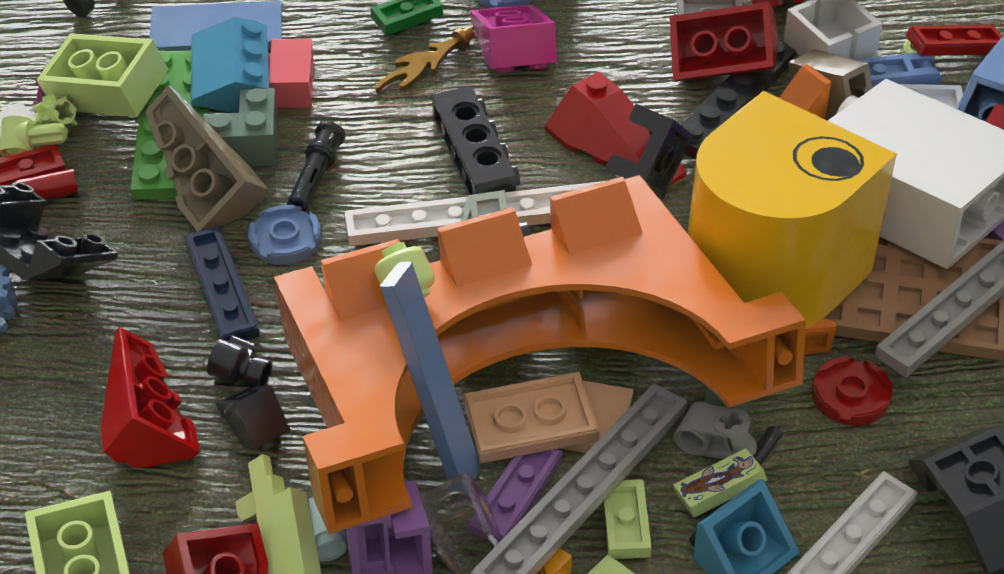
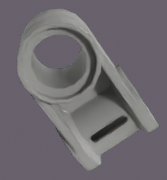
(713, 429)

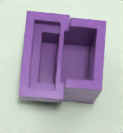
(394, 542)

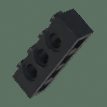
(473, 142)

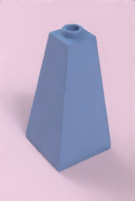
(985, 85)

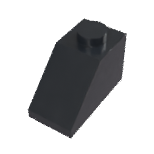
(255, 417)

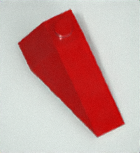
(597, 121)
(217, 551)

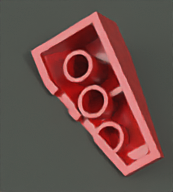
(140, 411)

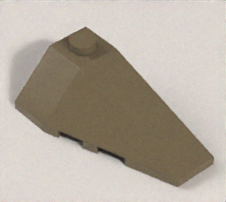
(207, 173)

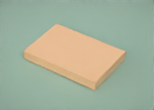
(530, 417)

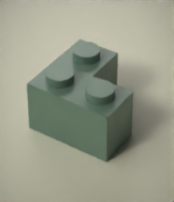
(252, 130)

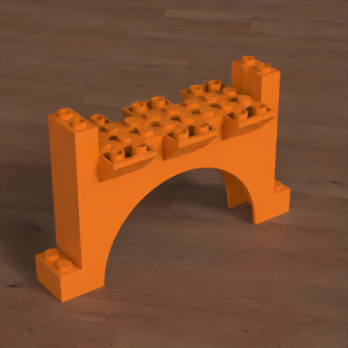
(602, 277)

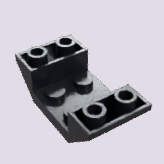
(29, 247)
(972, 482)

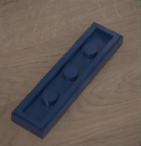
(221, 285)

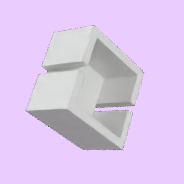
(837, 29)

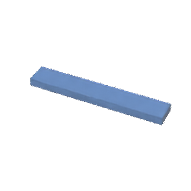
(429, 371)

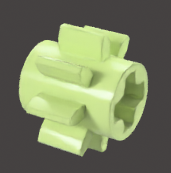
(55, 111)

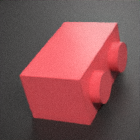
(291, 72)

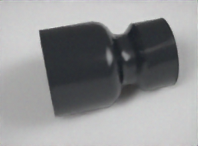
(234, 361)

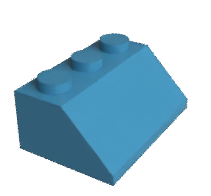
(228, 60)

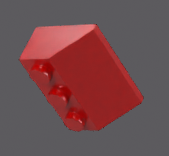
(723, 41)

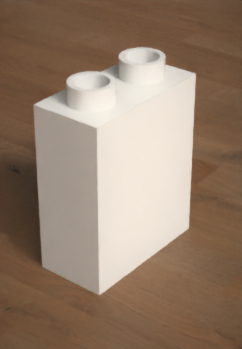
(945, 170)

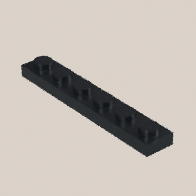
(731, 97)

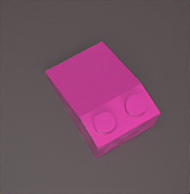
(515, 37)

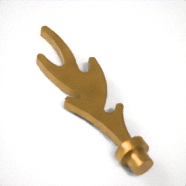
(418, 62)

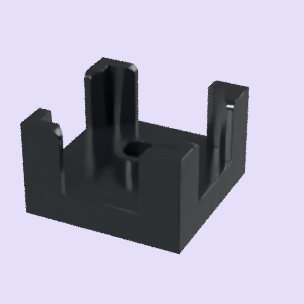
(660, 155)

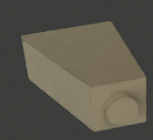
(846, 76)

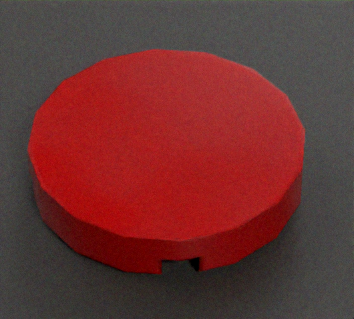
(851, 391)

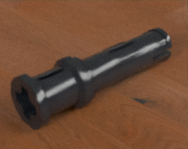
(319, 156)

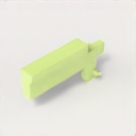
(282, 520)

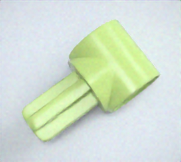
(22, 134)

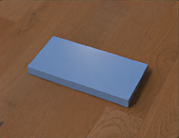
(175, 24)

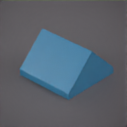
(745, 536)

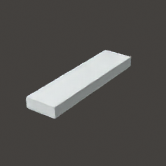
(858, 528)

